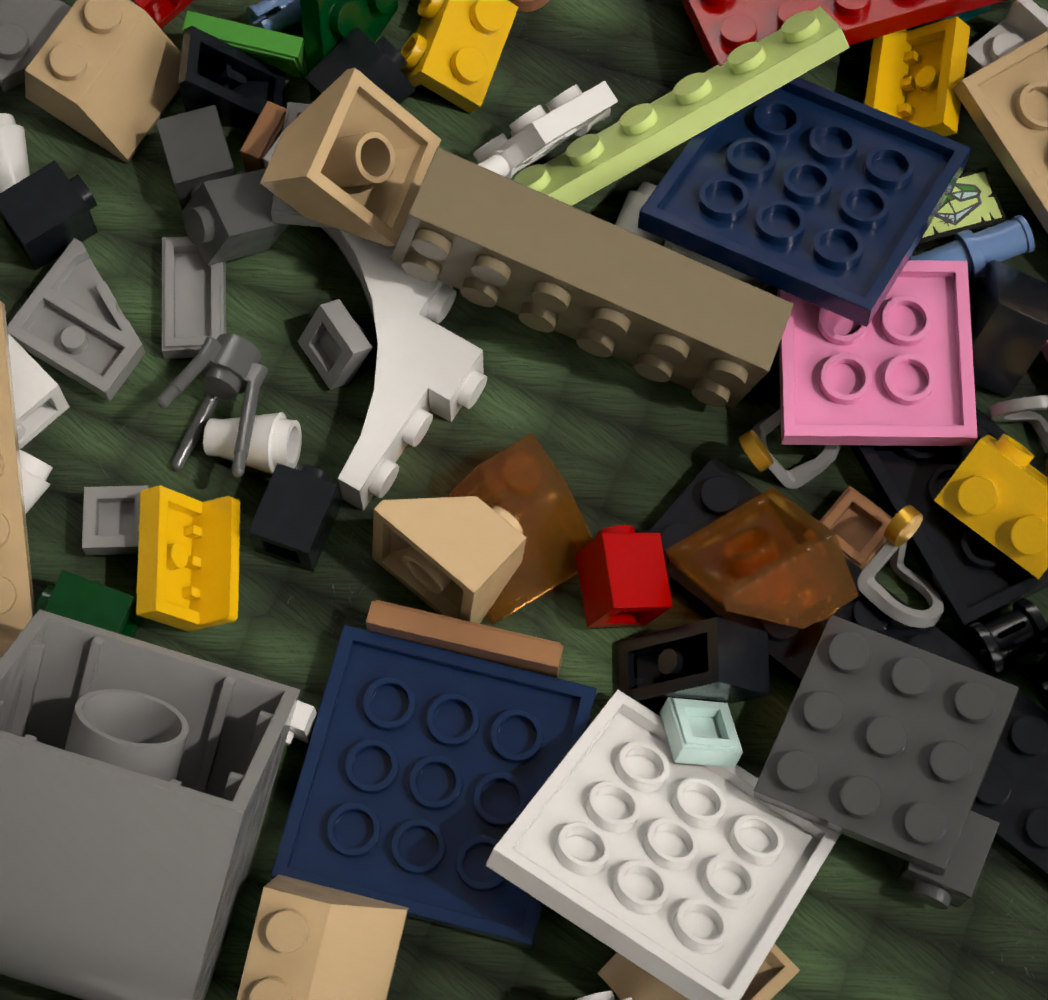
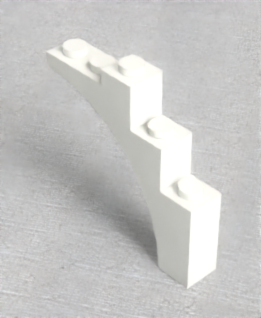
(416, 364)

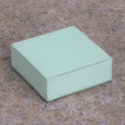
(701, 732)

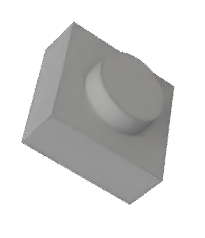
(334, 344)
(111, 520)

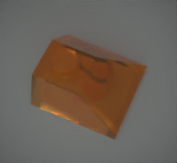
(539, 498)
(768, 563)

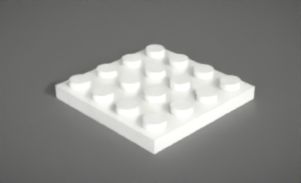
(663, 855)

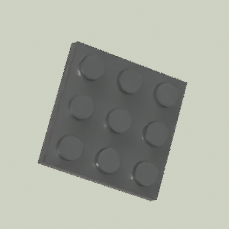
(886, 744)

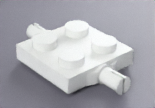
(540, 133)

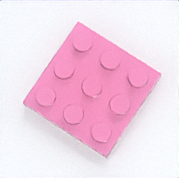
(888, 382)

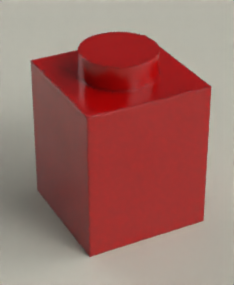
(623, 578)

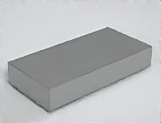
(190, 298)

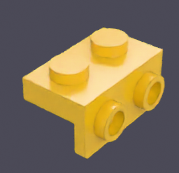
(458, 48)
(916, 74)
(1002, 500)
(187, 559)

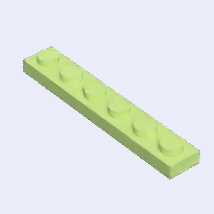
(689, 109)

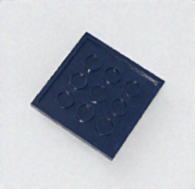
(808, 195)
(422, 775)

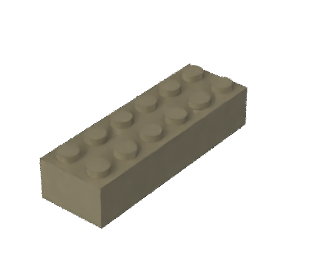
(590, 281)

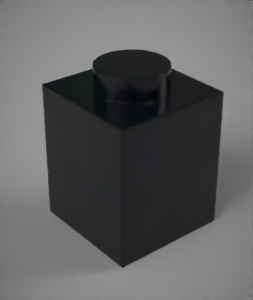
(376, 61)
(47, 213)
(296, 515)

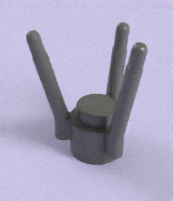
(228, 368)

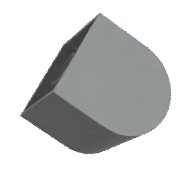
(127, 809)

